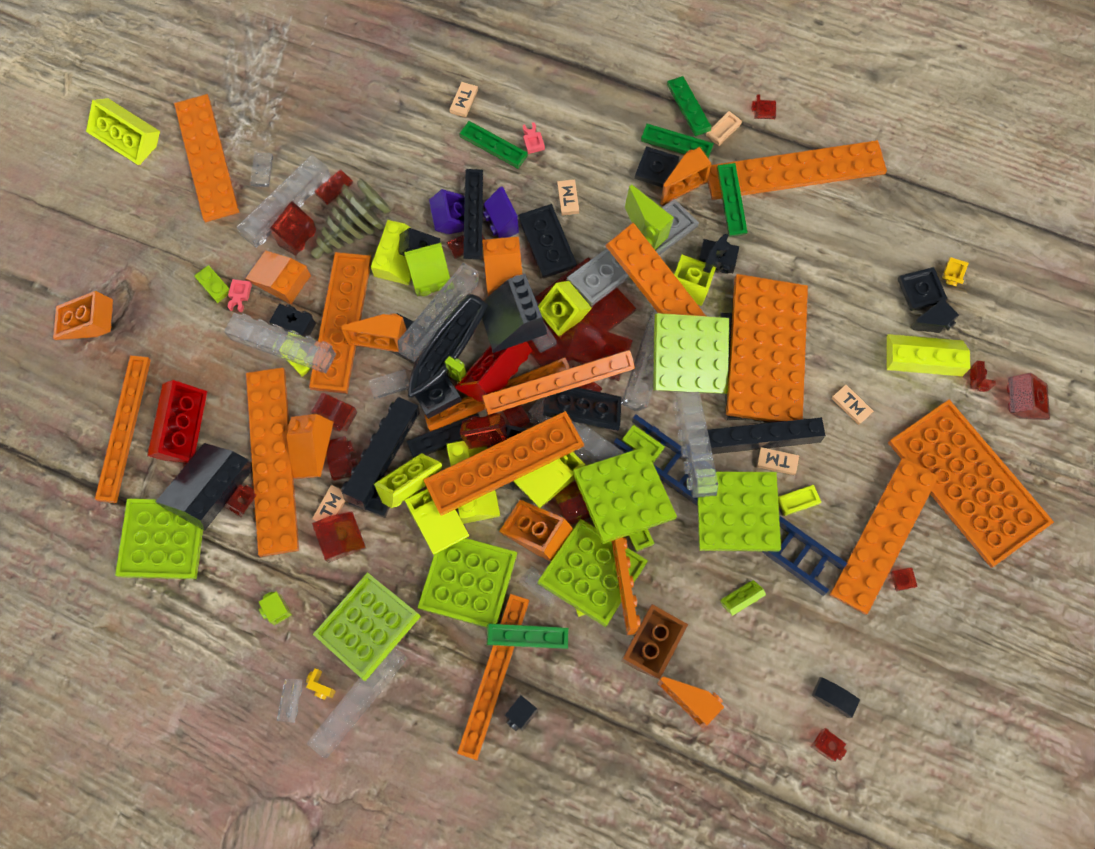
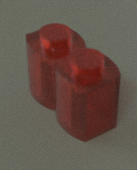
(336, 411)
(340, 458)

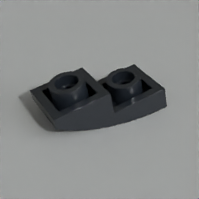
(716, 253)
(836, 696)

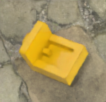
(955, 271)
(320, 690)

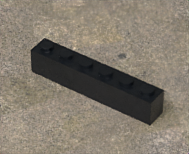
(766, 435)
(380, 453)

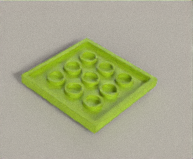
(691, 353)
(624, 495)
(742, 513)
(157, 543)
(586, 573)
(468, 582)
(366, 626)

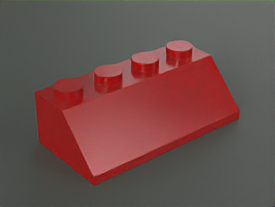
(493, 371)
(177, 422)

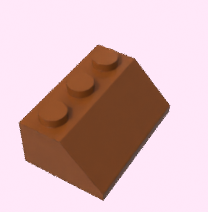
(654, 642)

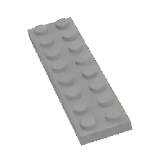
(604, 272)

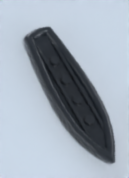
(446, 342)

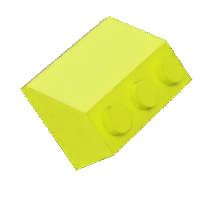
(387, 261)
(406, 480)

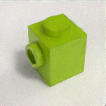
(274, 608)

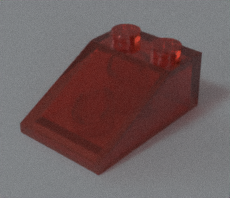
(594, 343)

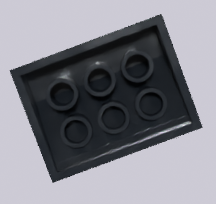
(512, 315)
(205, 485)

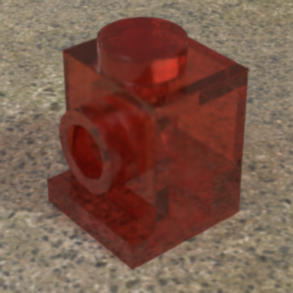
(236, 507)
(821, 745)

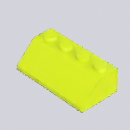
(121, 130)
(927, 355)
(482, 507)

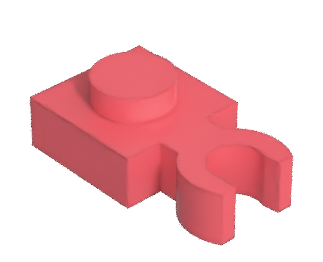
(533, 139)
(239, 292)

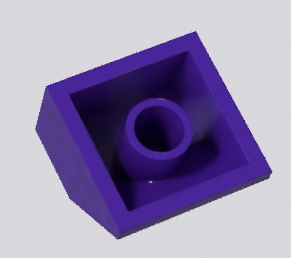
(448, 211)
(501, 214)

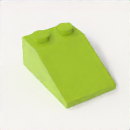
(648, 217)
(427, 269)

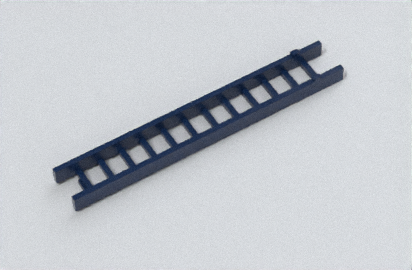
(784, 524)

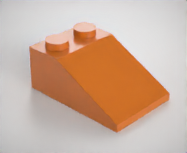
(688, 175)
(501, 261)
(279, 276)
(83, 317)
(376, 332)
(308, 444)
(536, 529)
(696, 702)

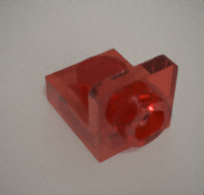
(763, 108)
(978, 377)

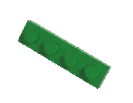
(689, 106)
(673, 140)
(493, 144)
(732, 199)
(527, 636)

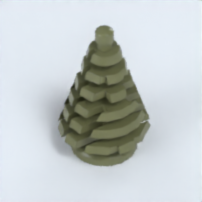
(355, 211)

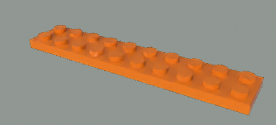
(804, 168)
(271, 463)

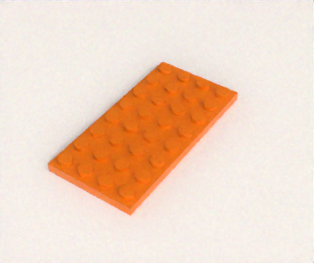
(767, 349)
(972, 483)

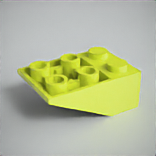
(550, 479)
(436, 529)

